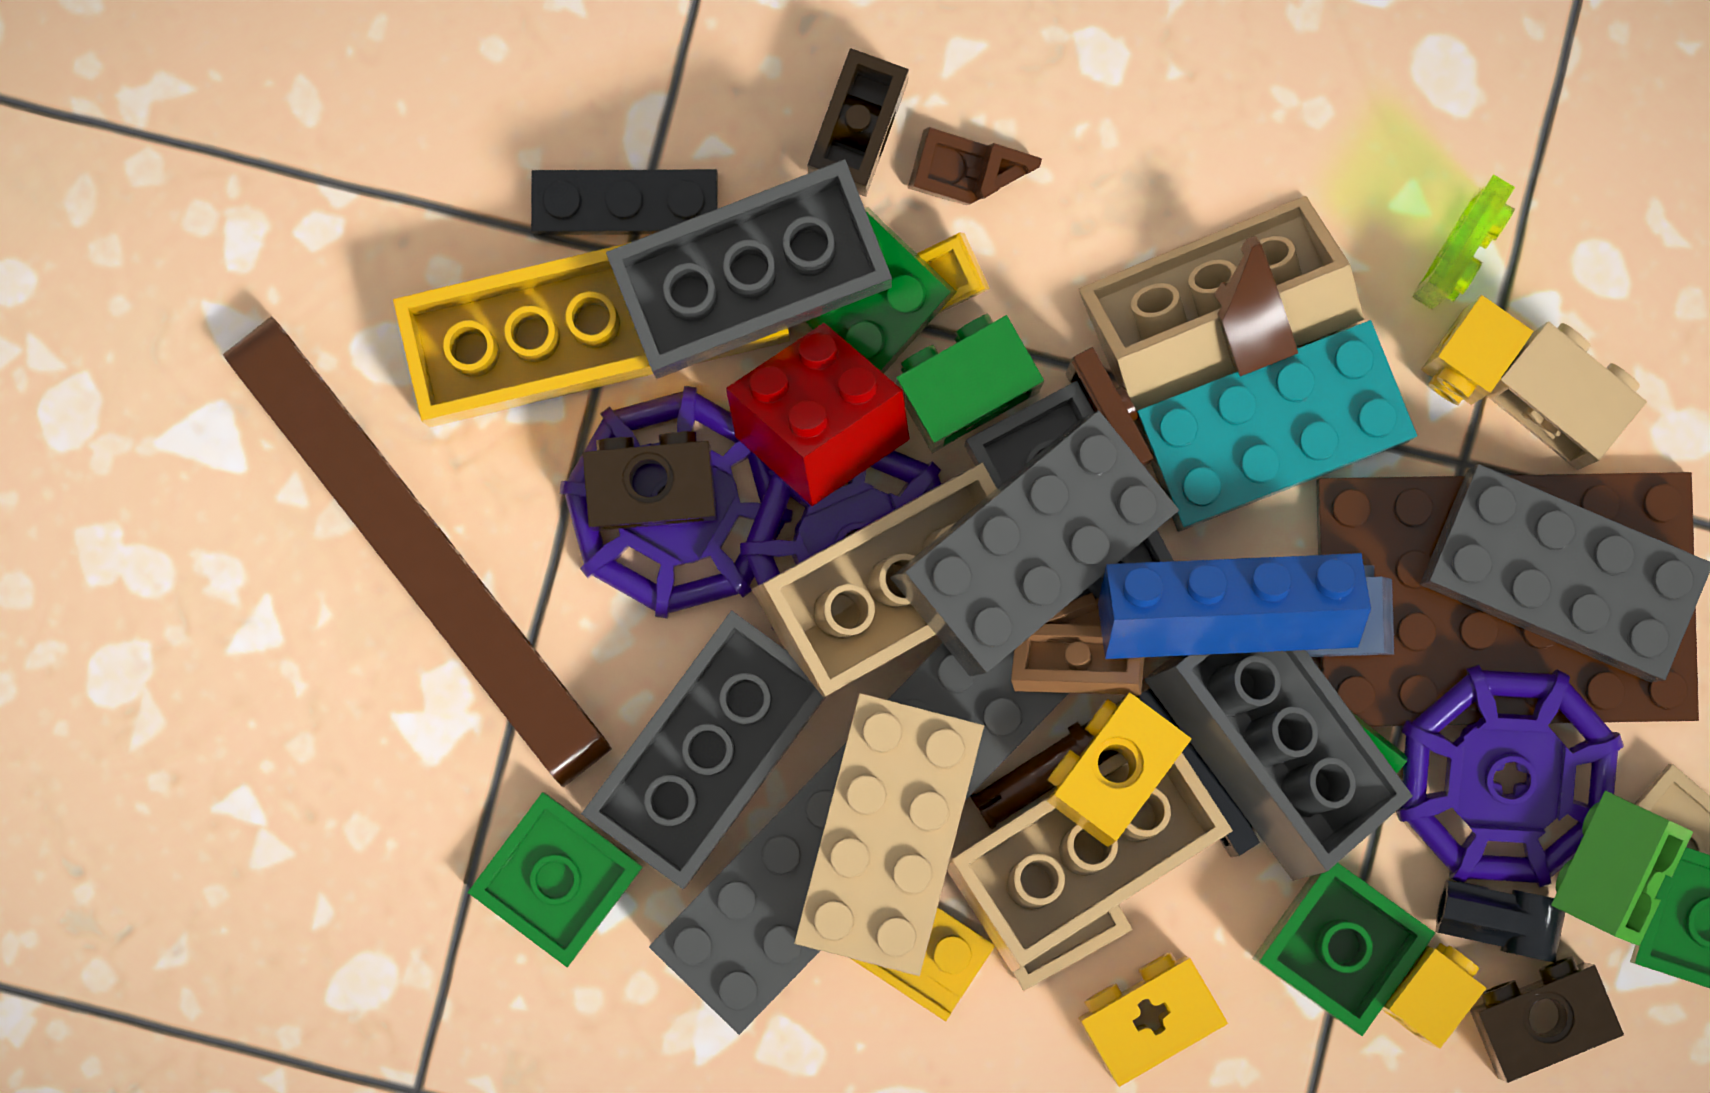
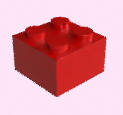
(818, 413)

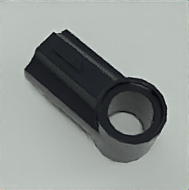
(1515, 921)

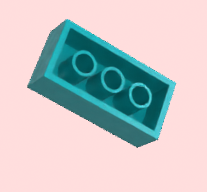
(1275, 426)

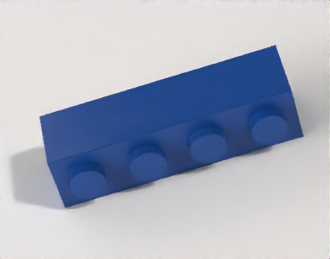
(1233, 605)

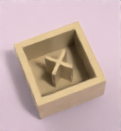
(1568, 395)

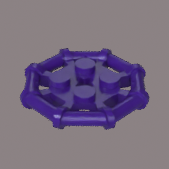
(831, 518)
(672, 543)
(1486, 749)

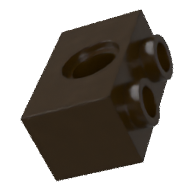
(860, 116)
(685, 499)
(1583, 1020)

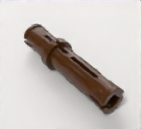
(1029, 779)

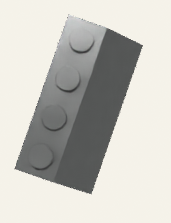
(1283, 751)

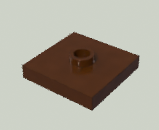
(1107, 399)

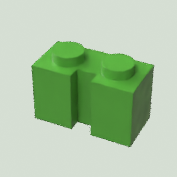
(1620, 867)

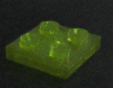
(1477, 226)

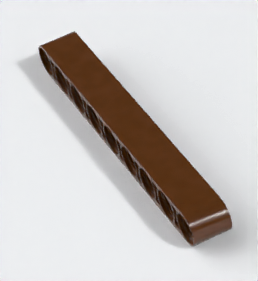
(417, 552)

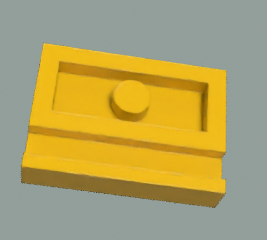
(948, 968)

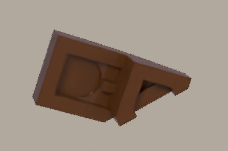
(965, 169)
(1254, 314)

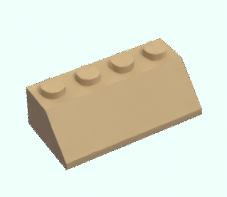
(1162, 313)
(841, 607)

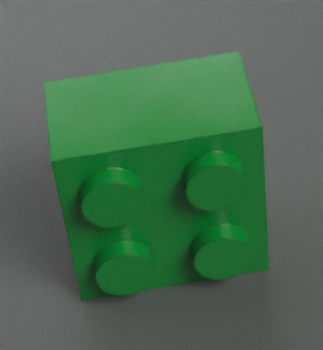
(968, 381)
(1344, 947)

